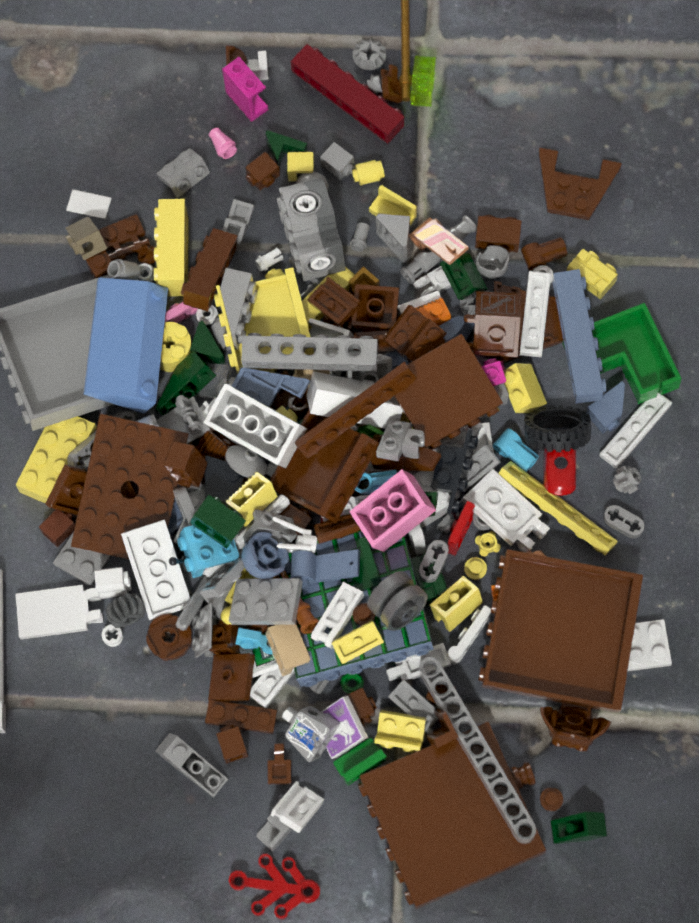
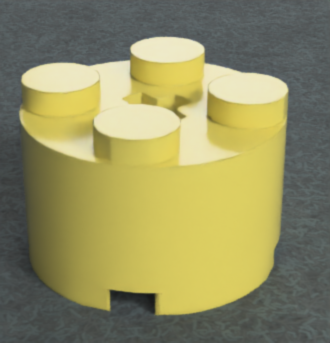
(180, 342)

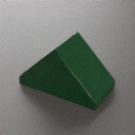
(206, 346)

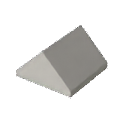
(394, 232)

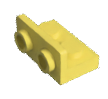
(400, 731)

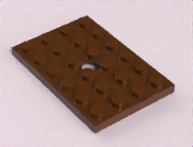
(119, 454)

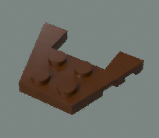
(574, 194)
(552, 333)

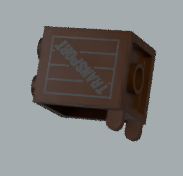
(495, 324)

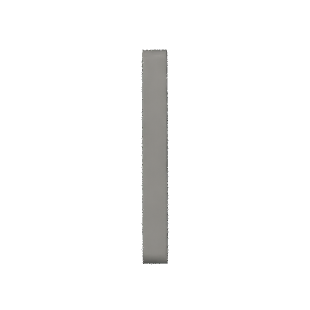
(477, 761)

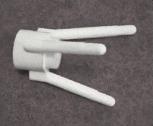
(305, 542)

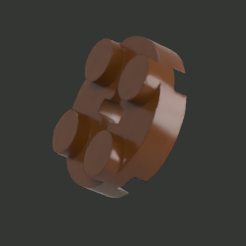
(168, 650)

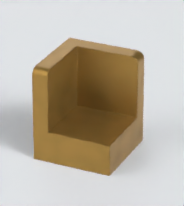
(362, 277)

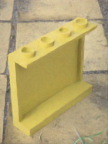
(275, 311)

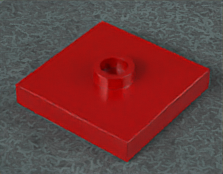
(460, 528)

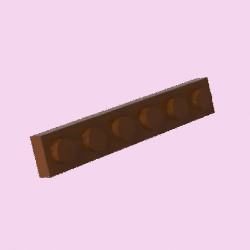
(355, 410)

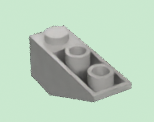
(191, 764)

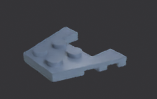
(265, 385)

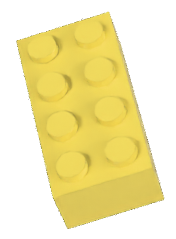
(172, 245)
(51, 455)

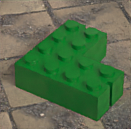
(637, 347)

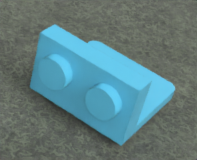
(203, 551)

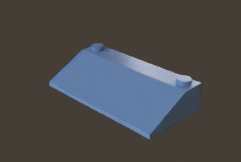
(126, 343)

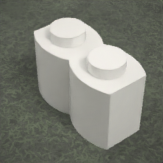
(112, 582)

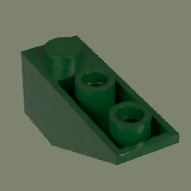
(187, 380)

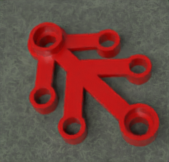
(278, 887)

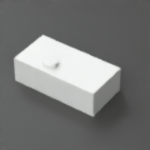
(330, 393)
(255, 425)

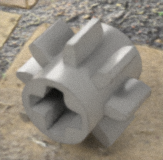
(627, 479)

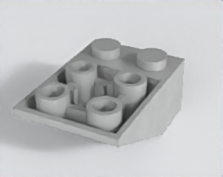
(238, 294)

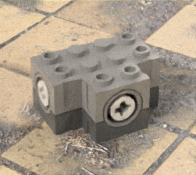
(311, 229)

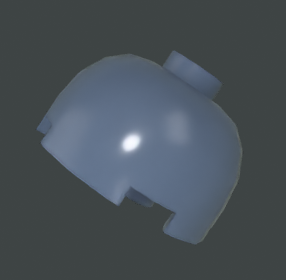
(263, 557)

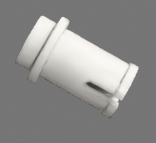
(268, 259)

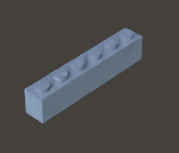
(578, 337)

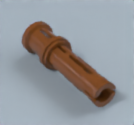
(304, 614)

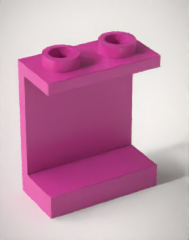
(244, 88)

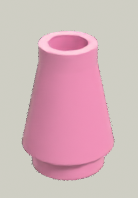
(223, 144)

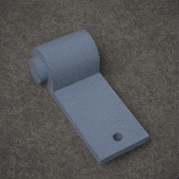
(324, 567)

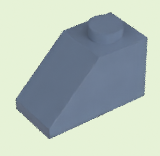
(608, 411)

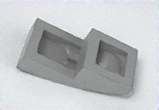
(239, 219)

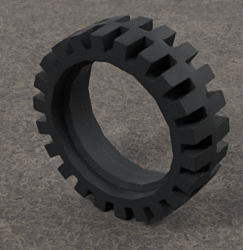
(558, 440)

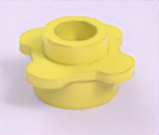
(481, 542)

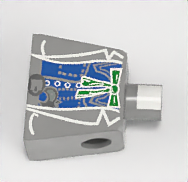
(310, 731)

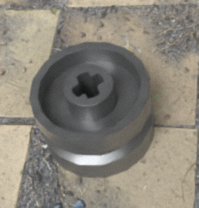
(397, 601)

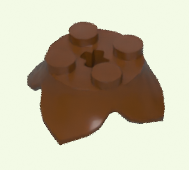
(573, 726)

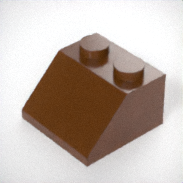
(377, 308)

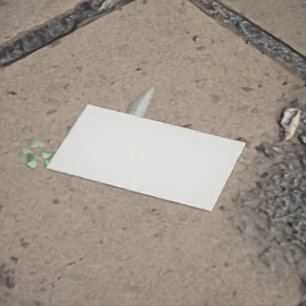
(88, 204)

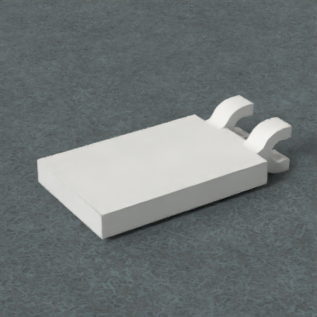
(506, 511)
(56, 611)

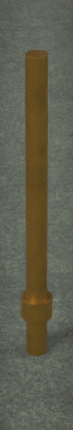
(405, 79)

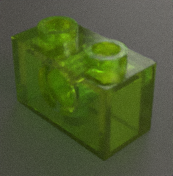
(423, 81)

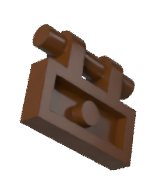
(122, 233)

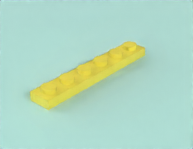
(558, 508)

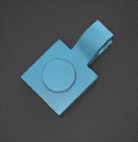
(252, 639)

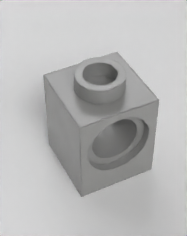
(337, 161)

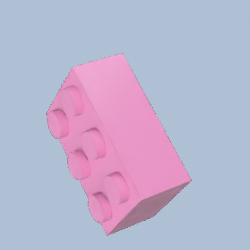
(392, 510)

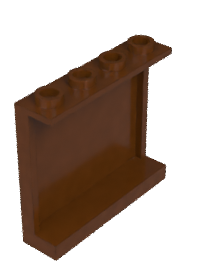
(447, 393)
(329, 476)

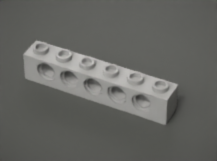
(319, 360)

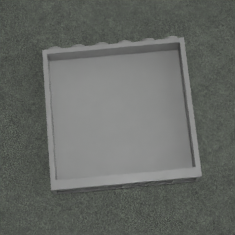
(47, 353)

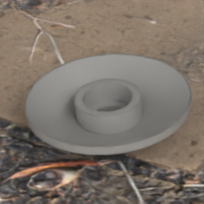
(245, 461)

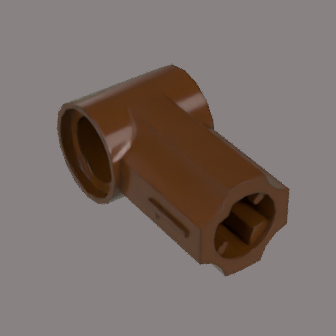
(540, 254)

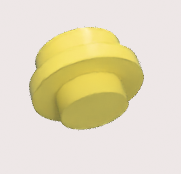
(475, 568)

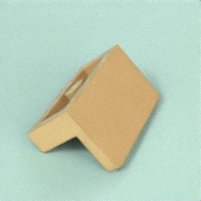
(287, 647)

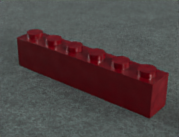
(347, 93)

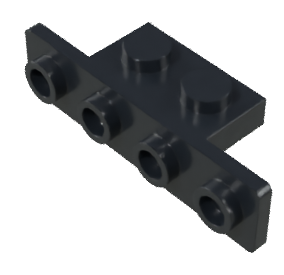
(452, 471)

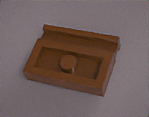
(334, 302)

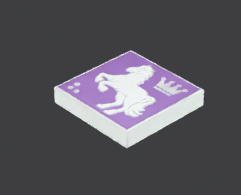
(350, 730)

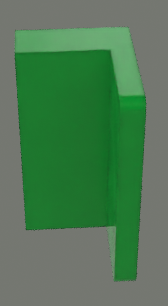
(359, 761)

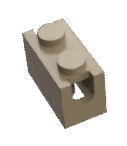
(85, 238)

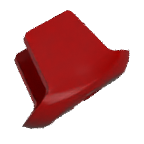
(557, 480)

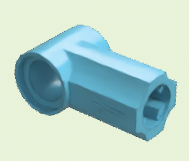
(511, 446)
(375, 481)

